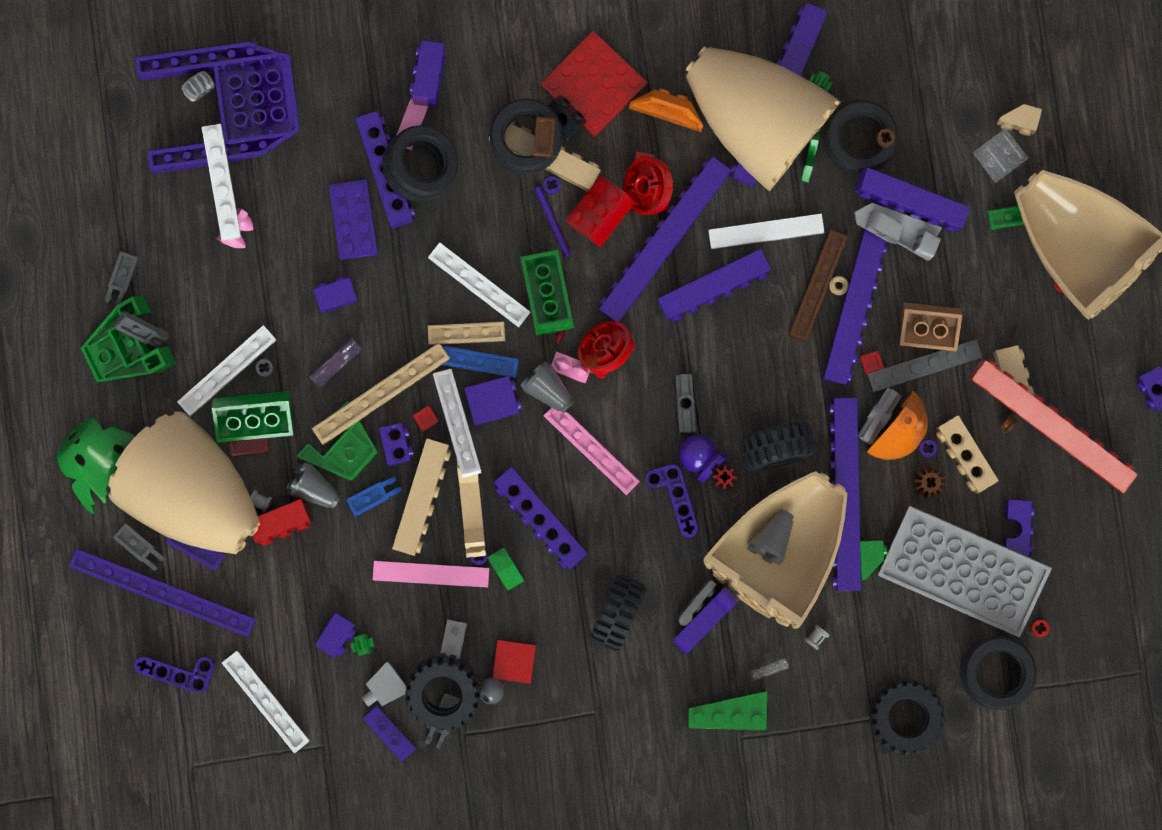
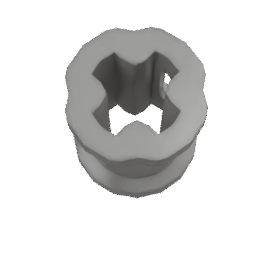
(261, 501)
(816, 637)

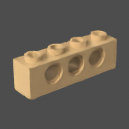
(987, 476)

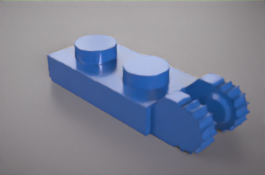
(371, 497)

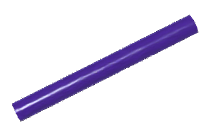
(552, 221)

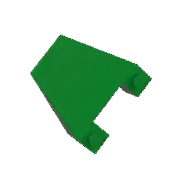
(120, 356)

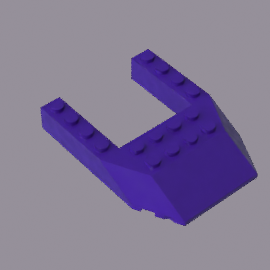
(252, 94)

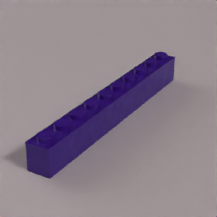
(795, 58)
(665, 240)
(854, 309)
(847, 475)

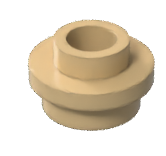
(838, 279)

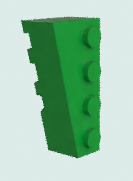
(740, 713)

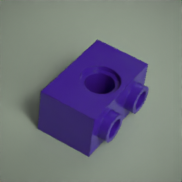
(1145, 385)

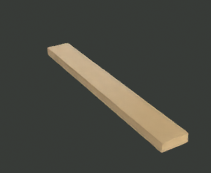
(380, 393)

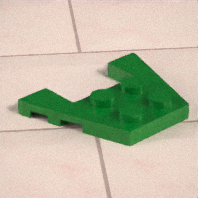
(346, 456)

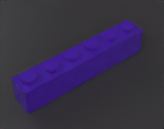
(911, 199)
(714, 285)

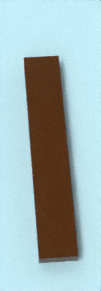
(818, 285)

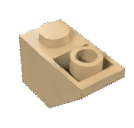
(1022, 118)

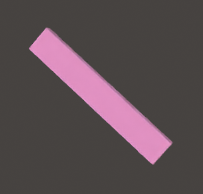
(592, 450)
(430, 574)

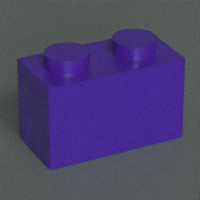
(335, 294)
(336, 635)

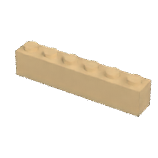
(566, 166)
(421, 496)

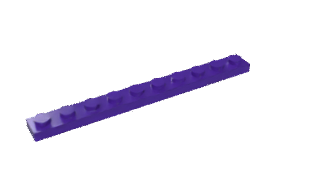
(162, 593)

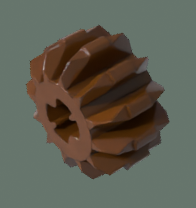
(923, 483)

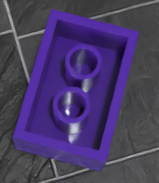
(428, 73)

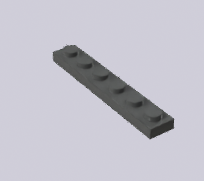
(924, 366)

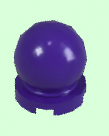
(700, 456)

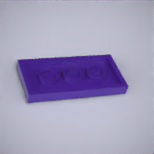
(353, 219)

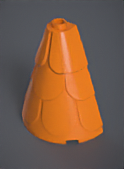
(904, 433)

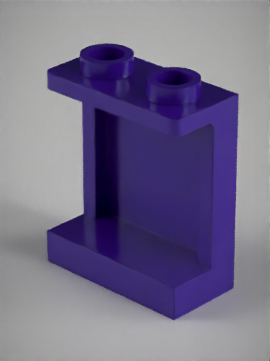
(492, 400)

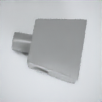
(385, 686)

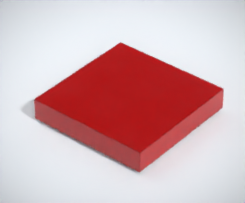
(514, 661)

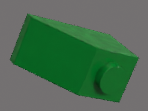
(871, 556)
(505, 569)

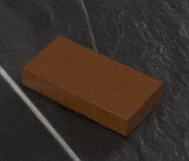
(544, 137)

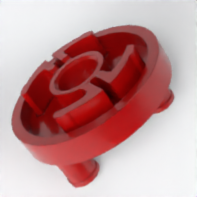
(659, 189)
(613, 356)

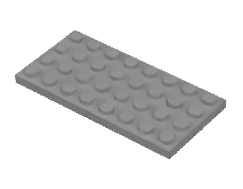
(964, 571)

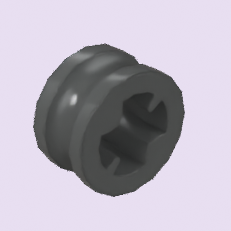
(264, 362)

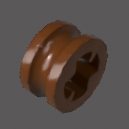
(891, 137)
(1008, 424)

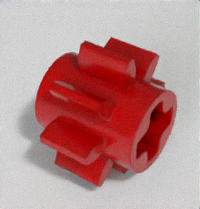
(728, 481)

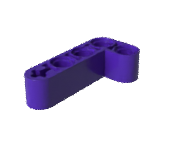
(676, 502)
(706, 620)
(172, 672)

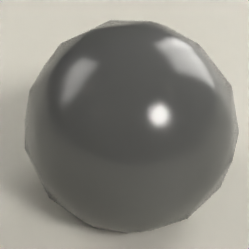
(491, 690)

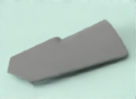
(900, 229)

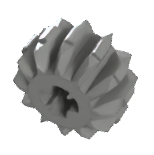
(198, 86)

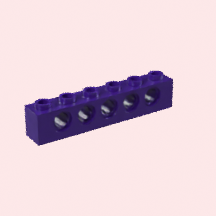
(366, 124)
(511, 478)

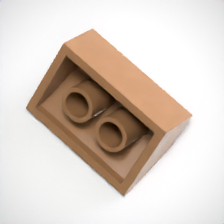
(930, 326)

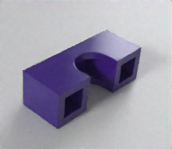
(1021, 513)

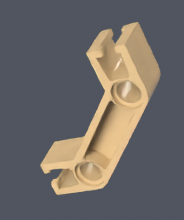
(472, 515)

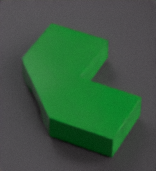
(810, 157)

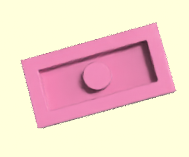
(245, 224)
(570, 367)

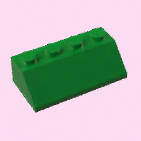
(253, 416)

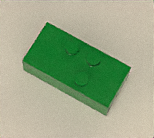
(547, 292)

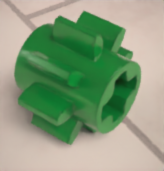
(821, 80)
(362, 645)

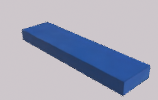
(481, 362)

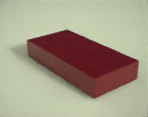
(247, 447)

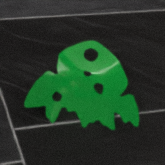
(99, 457)

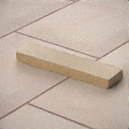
(466, 333)

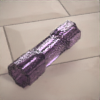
(335, 363)

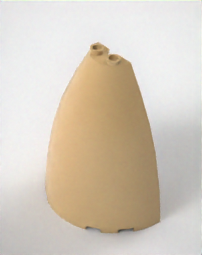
(758, 109)
(1086, 239)
(184, 486)
(794, 585)

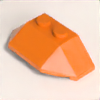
(668, 108)

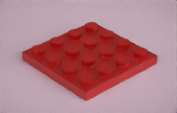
(595, 82)

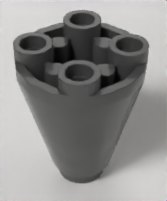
(548, 388)
(312, 487)
(773, 538)

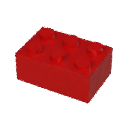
(600, 211)
(282, 521)

